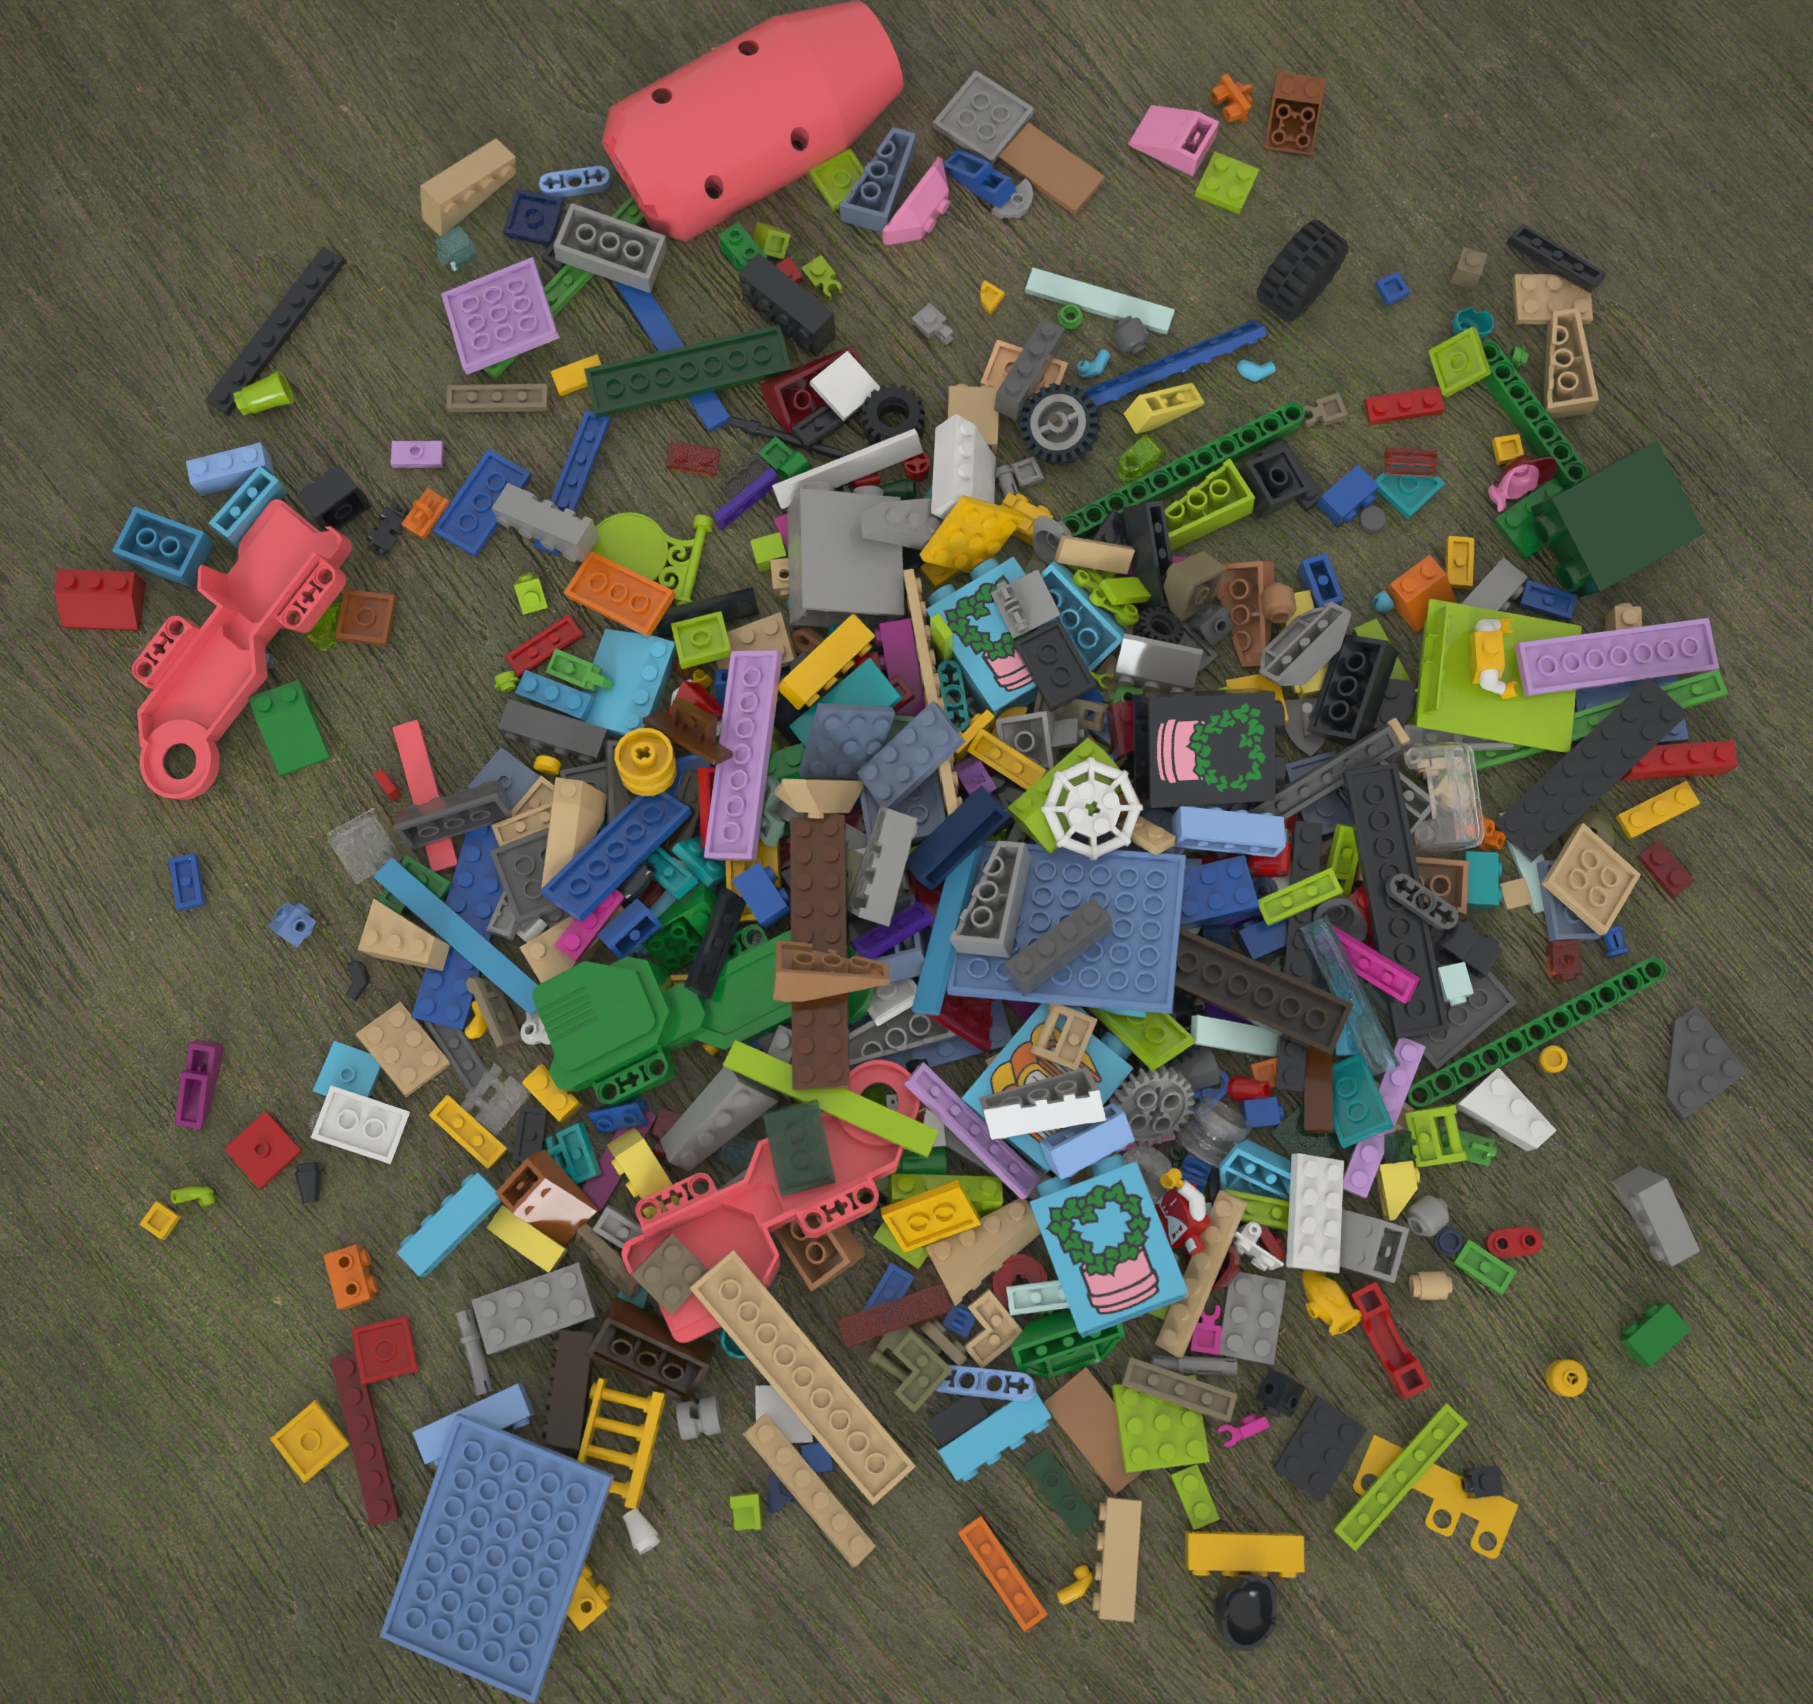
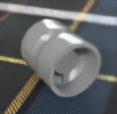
(709, 1418)

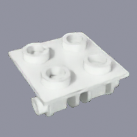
(1245, 1240)

